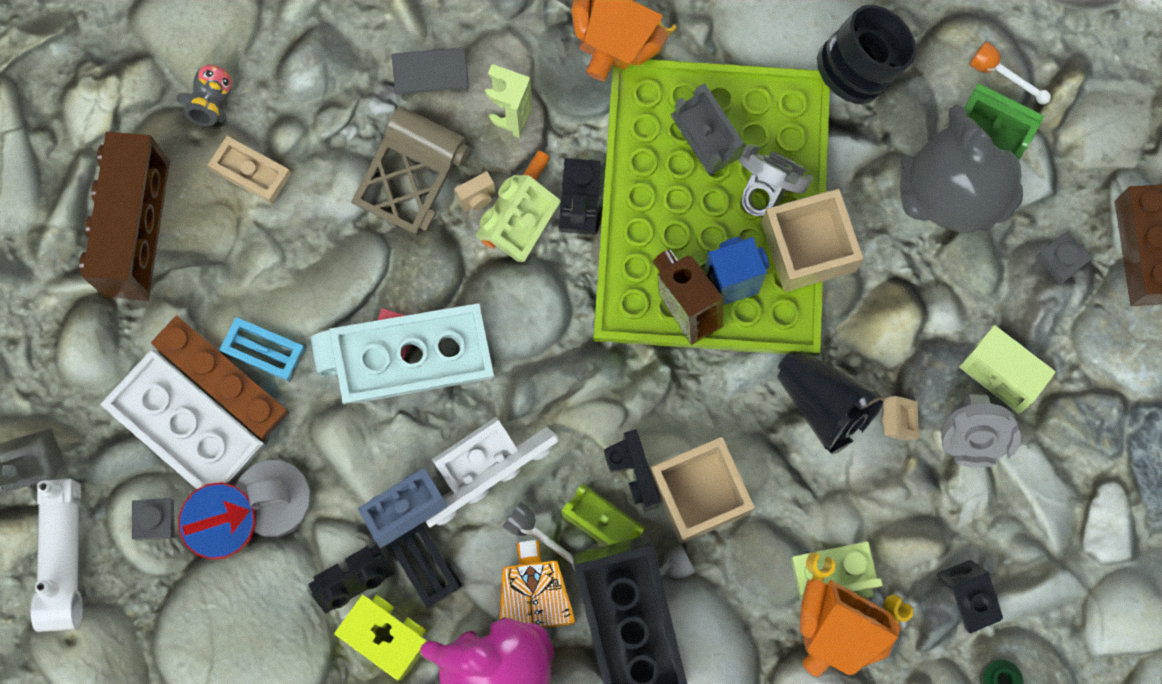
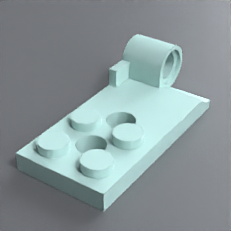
(371, 362)

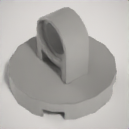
(773, 174)
(980, 432)
(278, 496)

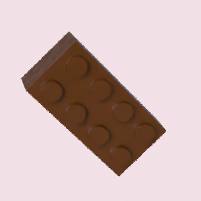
(125, 216)

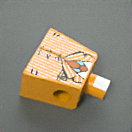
(534, 590)

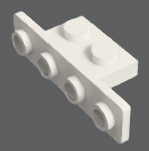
(483, 461)

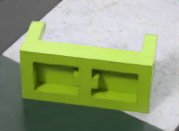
(600, 518)

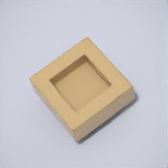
(475, 192)
(900, 418)

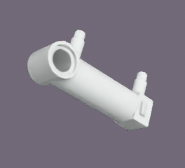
(57, 599)

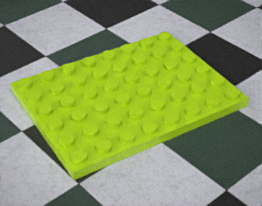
(666, 200)

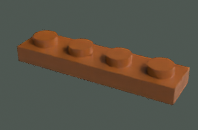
(220, 377)

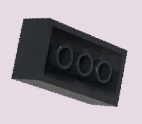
(629, 614)

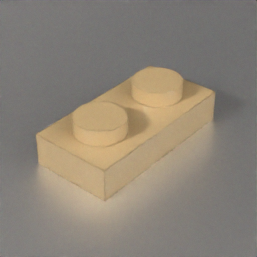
(249, 169)

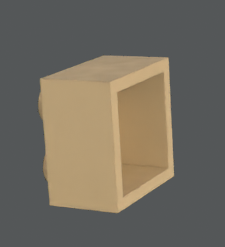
(811, 240)
(701, 490)

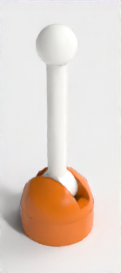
(988, 59)

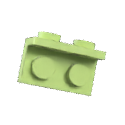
(518, 216)
(852, 570)

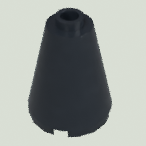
(828, 399)

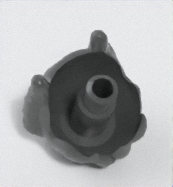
(961, 178)

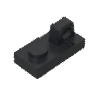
(579, 196)
(630, 456)

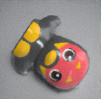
(209, 92)

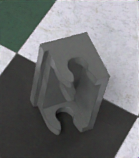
(430, 70)
(707, 130)

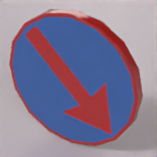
(216, 521)

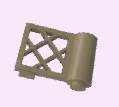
(423, 143)

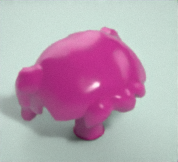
(509, 655)

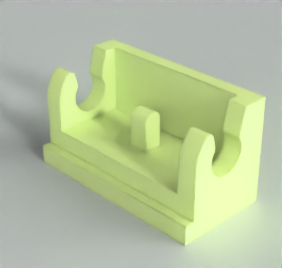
(513, 93)
(1007, 369)

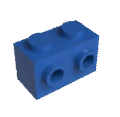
(737, 269)

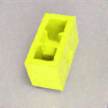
(360, 633)

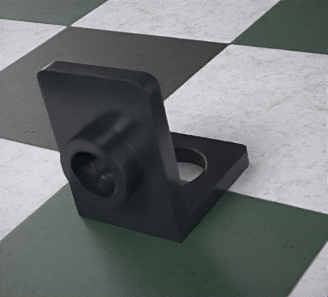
(973, 595)

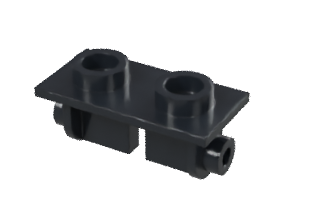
(335, 589)

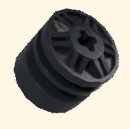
(866, 54)

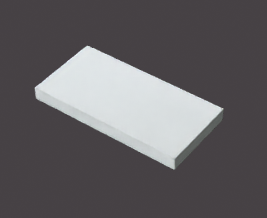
(181, 423)

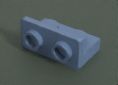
(402, 507)

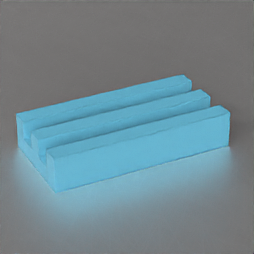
(290, 362)

